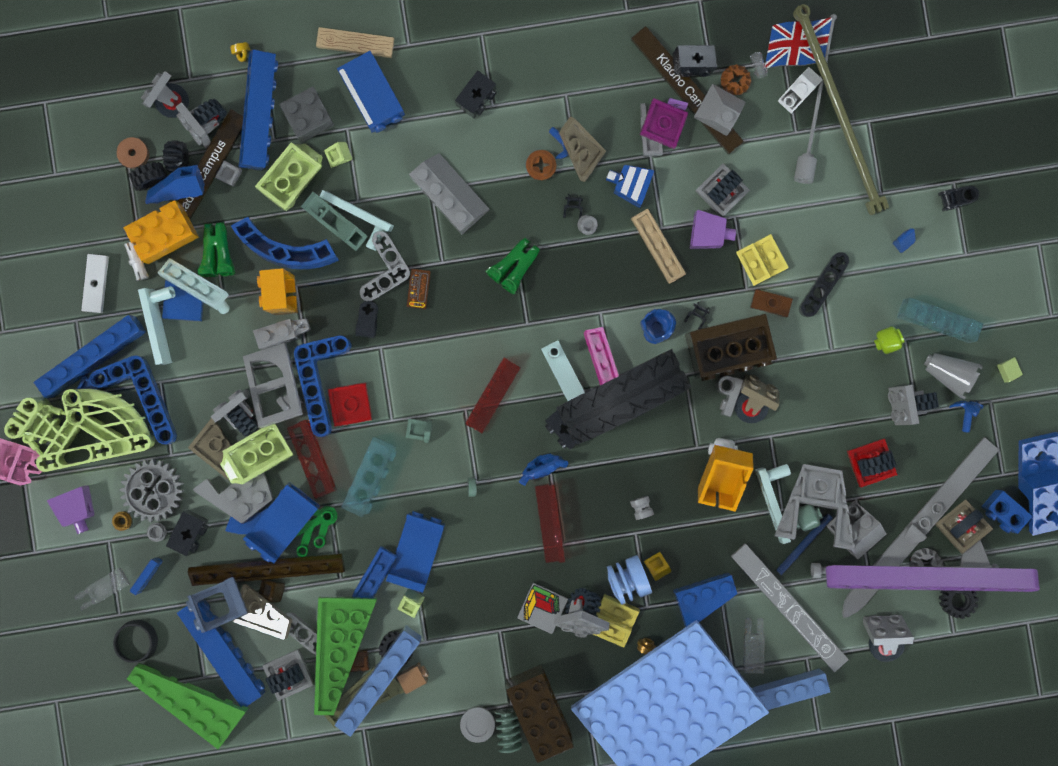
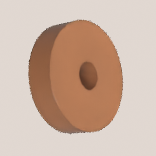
(126, 147)

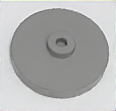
(477, 724)

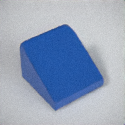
(905, 240)

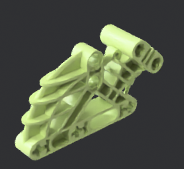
(36, 422)

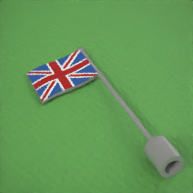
(790, 48)

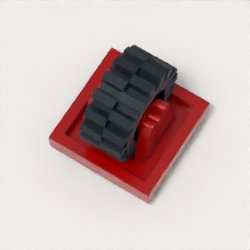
(872, 462)

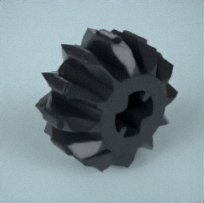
(175, 155)

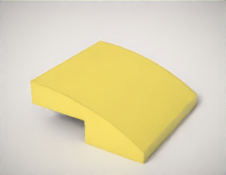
(762, 260)
(620, 618)

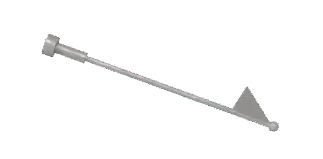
(973, 558)

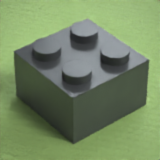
(307, 114)

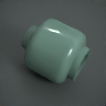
(808, 517)

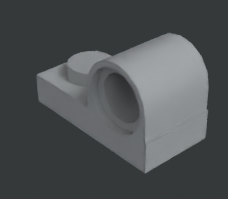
(727, 405)

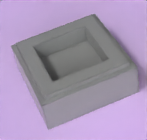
(228, 173)

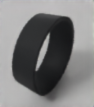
(152, 637)

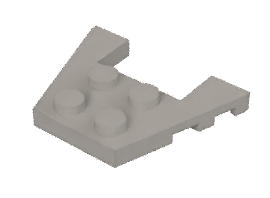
(238, 499)

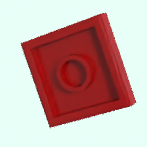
(350, 404)

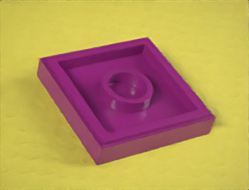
(663, 123)

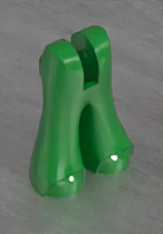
(209, 265)
(499, 270)

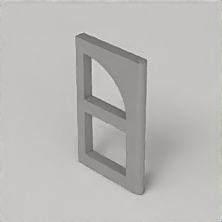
(279, 356)

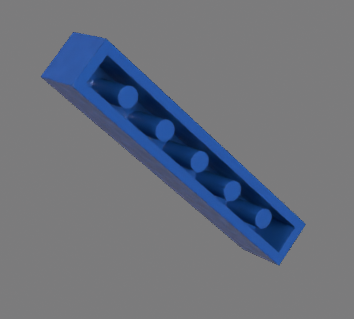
(257, 110)
(90, 356)
(224, 656)

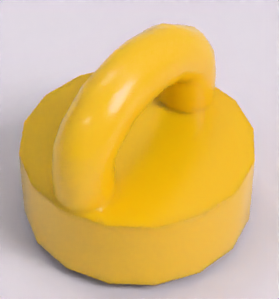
(240, 48)

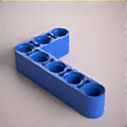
(315, 380)
(144, 393)

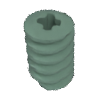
(510, 731)

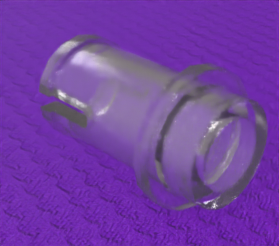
(759, 65)

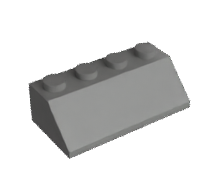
(449, 192)

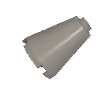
(953, 372)

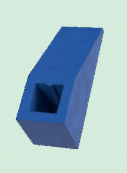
(179, 184)

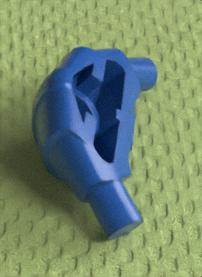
(541, 467)

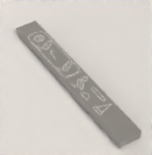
(789, 607)

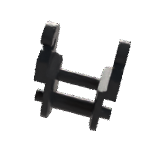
(579, 199)
(706, 311)

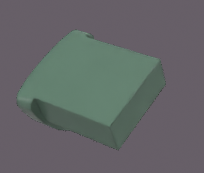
(419, 430)

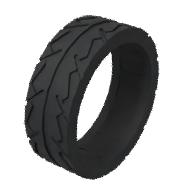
(624, 397)

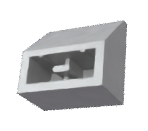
(865, 529)

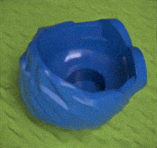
(658, 325)

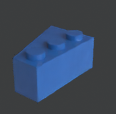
(704, 597)

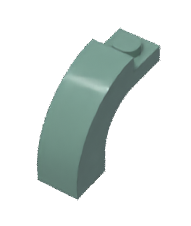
(334, 221)

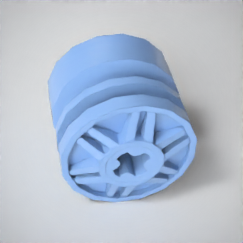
(629, 579)

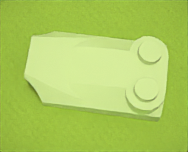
(290, 175)
(255, 454)

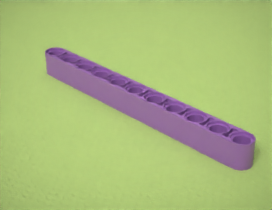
(932, 578)

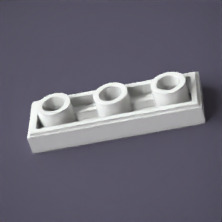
(95, 271)

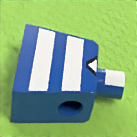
(631, 183)

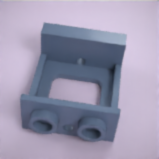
(233, 598)

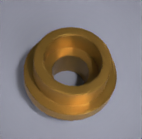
(116, 521)
(645, 645)

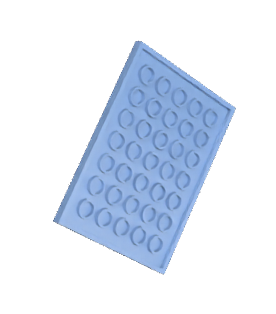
(671, 704)

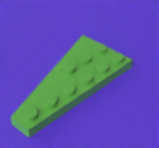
(339, 635)
(192, 705)

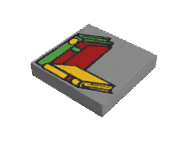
(542, 607)

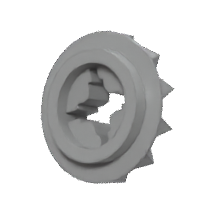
(925, 554)

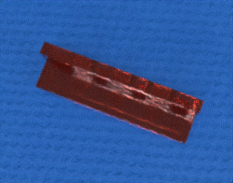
(492, 395)
(316, 454)
(550, 523)

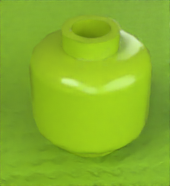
(889, 340)

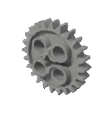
(137, 480)

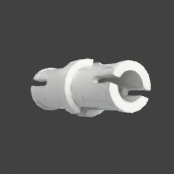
(138, 266)

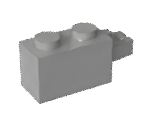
(280, 332)

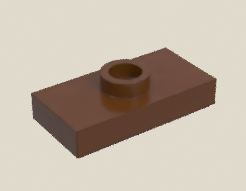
(771, 303)

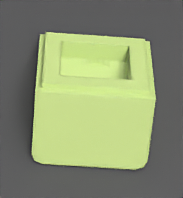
(338, 154)
(1009, 370)
(411, 603)

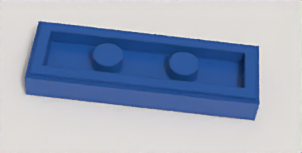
(375, 574)

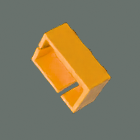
(161, 232)
(274, 286)
(726, 474)

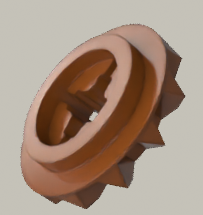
(734, 88)
(547, 159)

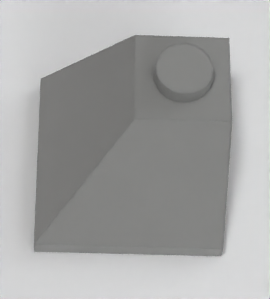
(719, 109)

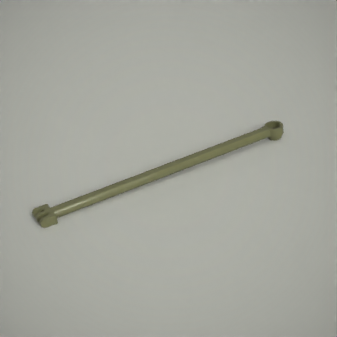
(876, 203)

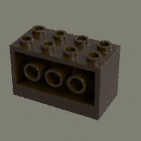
(734, 335)
(539, 713)

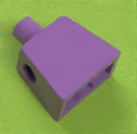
(709, 231)
(73, 508)

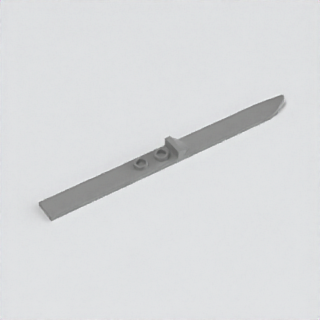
(925, 519)

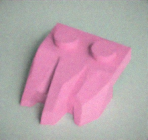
(17, 462)

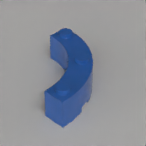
(283, 255)

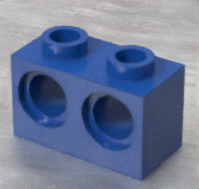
(1008, 508)

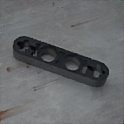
(823, 284)

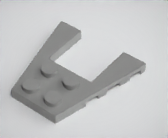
(819, 488)

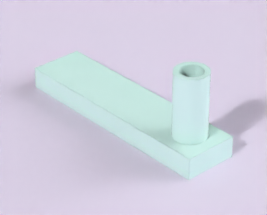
(380, 225)
(195, 285)
(149, 301)
(562, 370)
(765, 478)

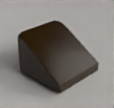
(272, 590)

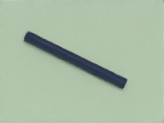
(804, 544)

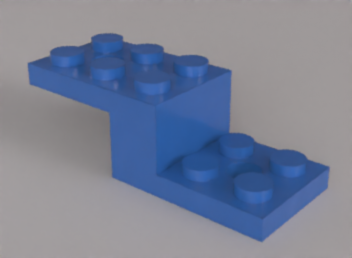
(1040, 480)

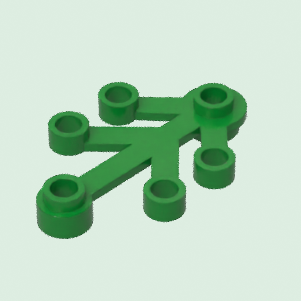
(309, 526)

